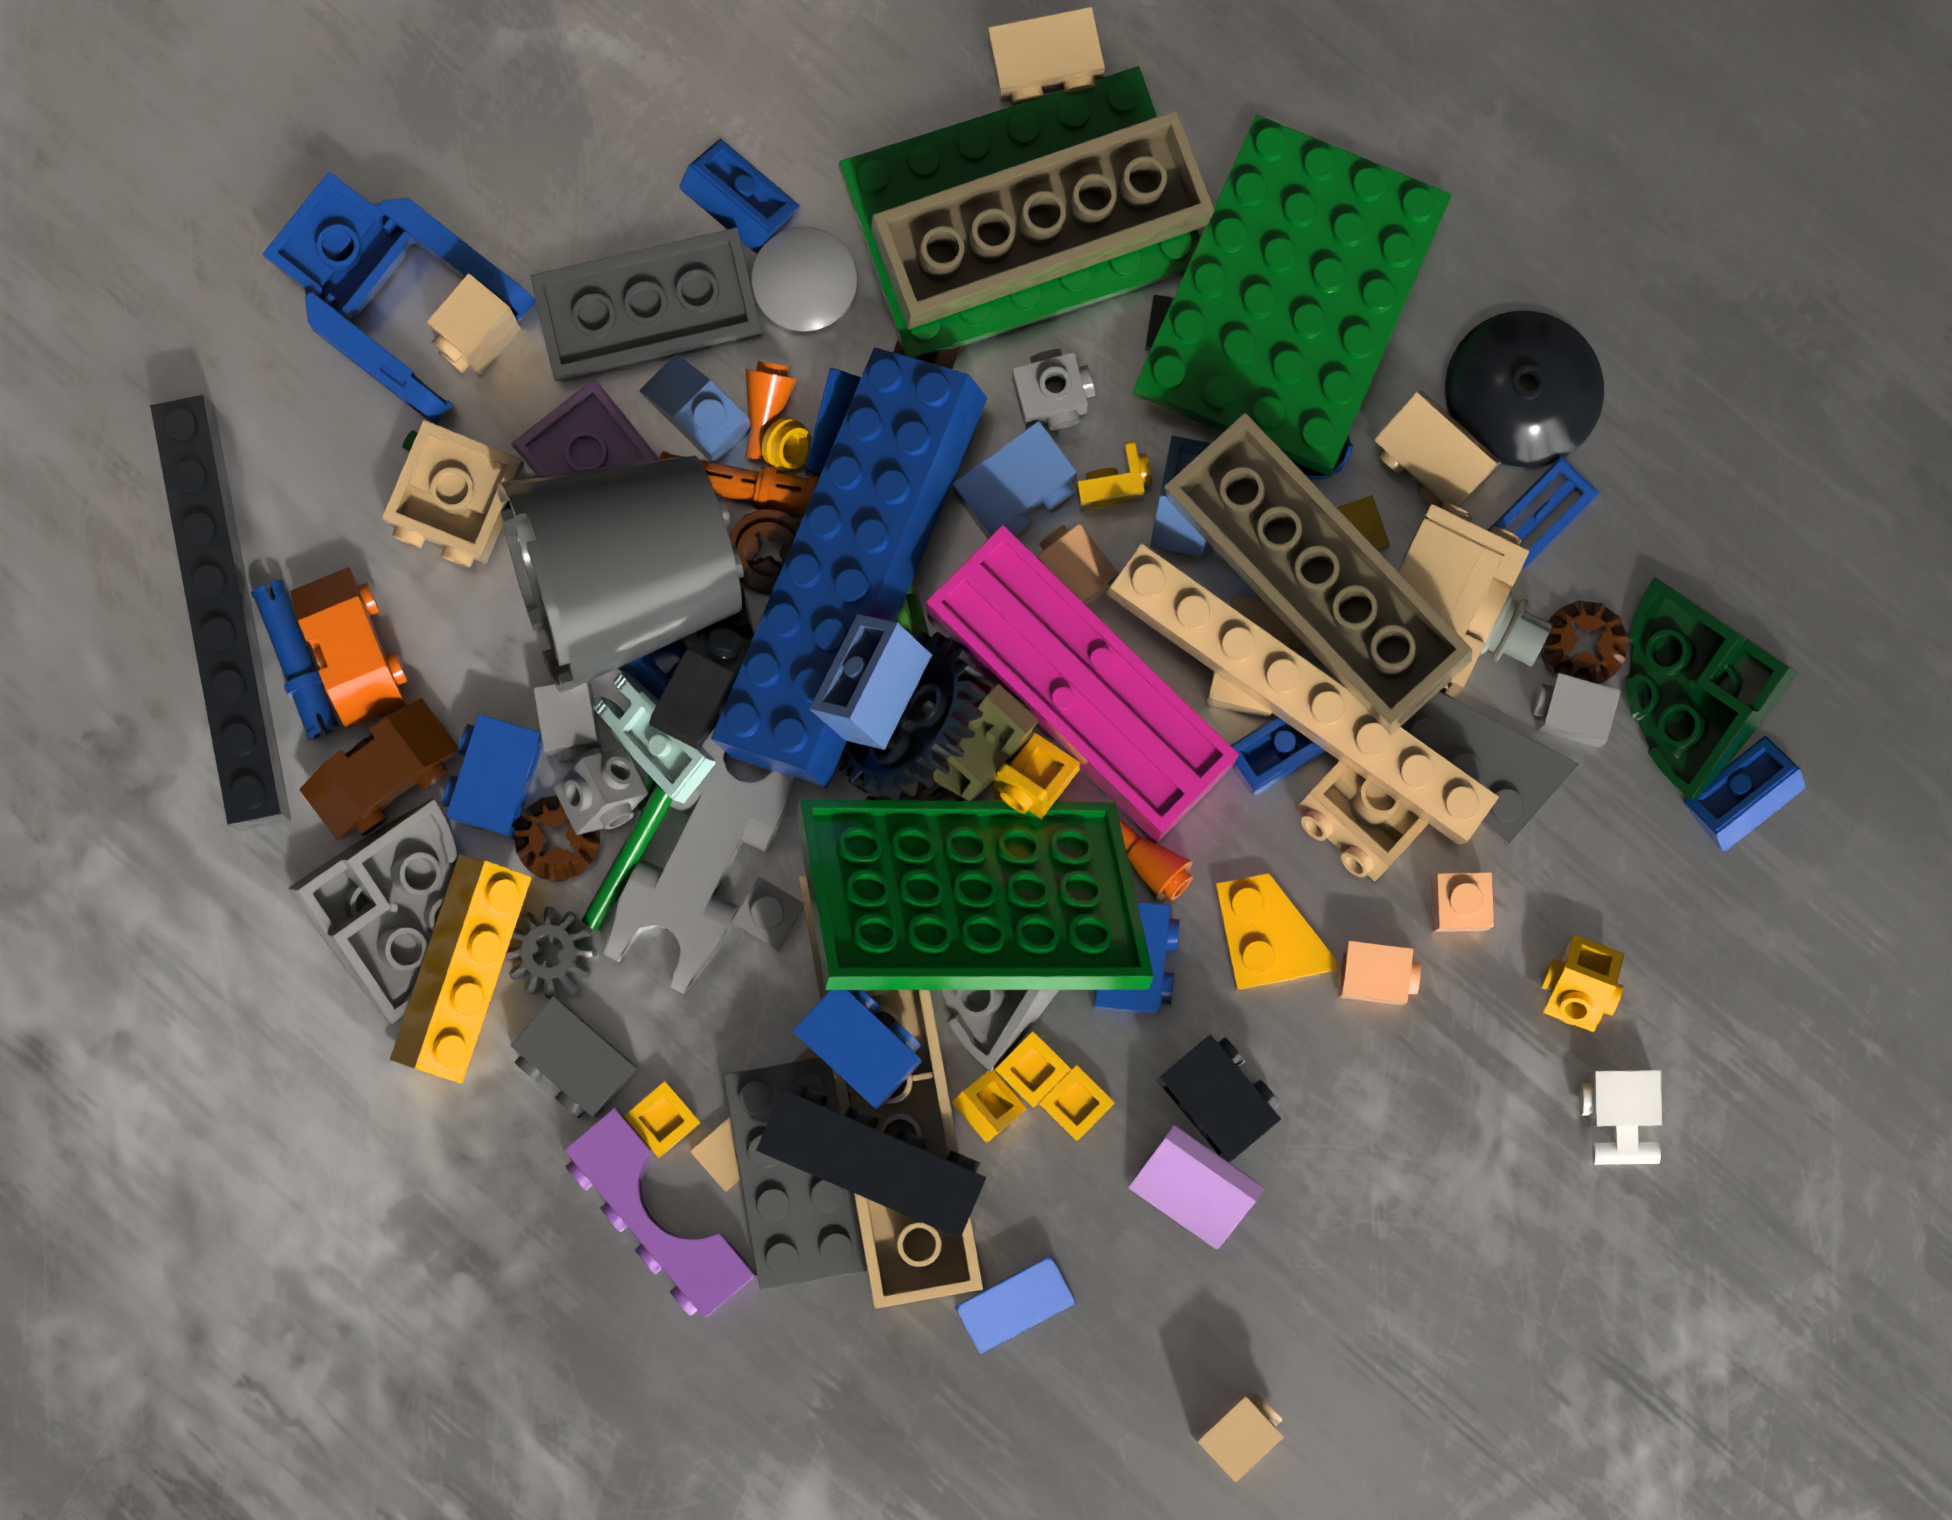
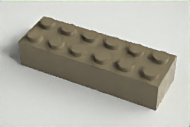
(1042, 219)
(1318, 573)

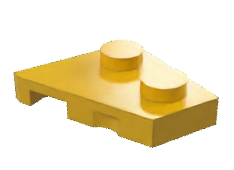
(1268, 934)

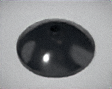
(1519, 424)

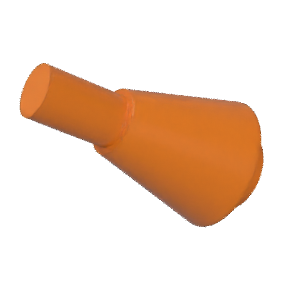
(766, 397)
(1158, 867)

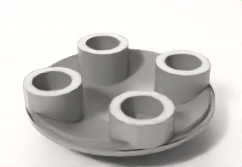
(804, 279)

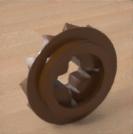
(746, 538)
(1588, 618)
(558, 863)

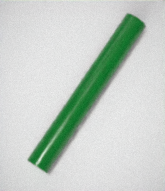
(627, 859)

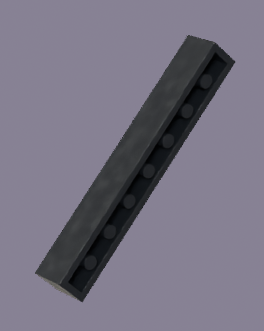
(220, 613)

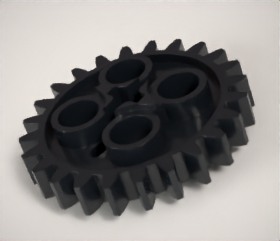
(928, 728)

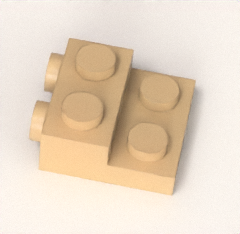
(451, 494)
(1359, 821)

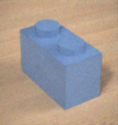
(1016, 482)
(870, 681)

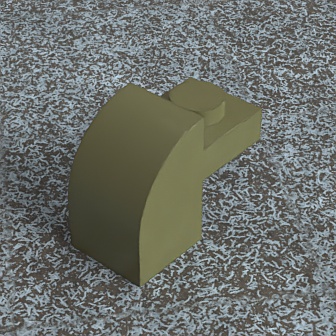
(998, 739)

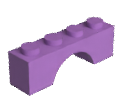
(614, 1162)

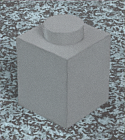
(1576, 709)
(567, 721)

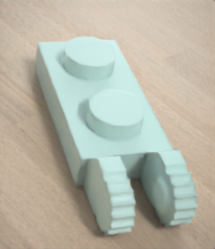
(667, 760)

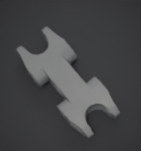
(686, 890)

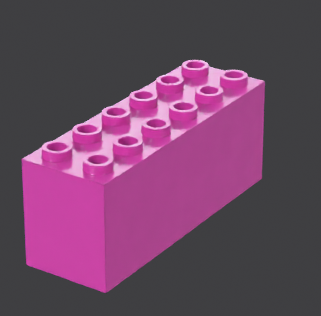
(1081, 684)

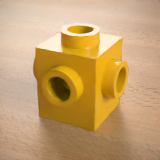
(1583, 983)

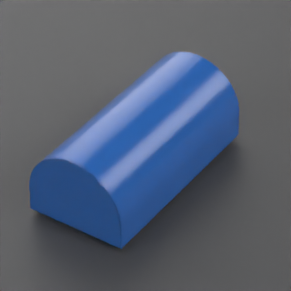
(1272, 754)

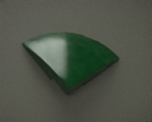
(1696, 686)

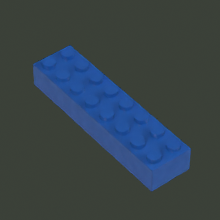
(849, 556)

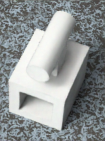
(1624, 1103)

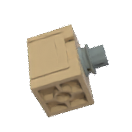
(1468, 583)

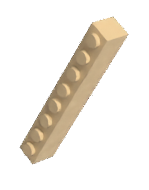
(1301, 695)

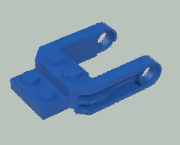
(344, 255)

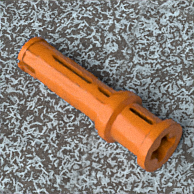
(761, 488)

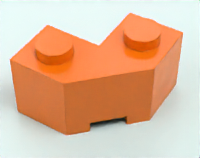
(352, 660)

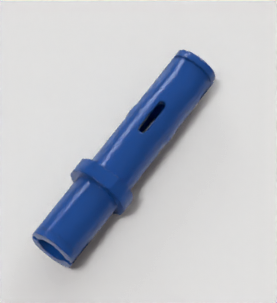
(295, 660)

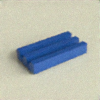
(1574, 480)

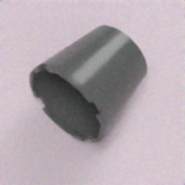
(620, 561)

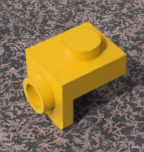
(1036, 777)

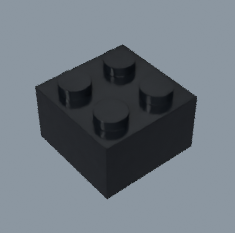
(1220, 1097)

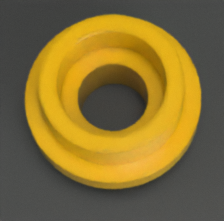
(786, 444)

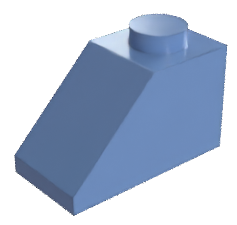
(697, 408)
(1170, 528)

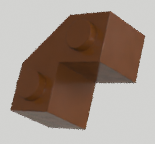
(360, 784)

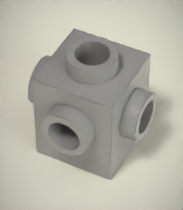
(1049, 370)
(600, 790)

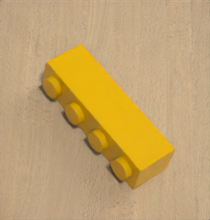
(460, 968)

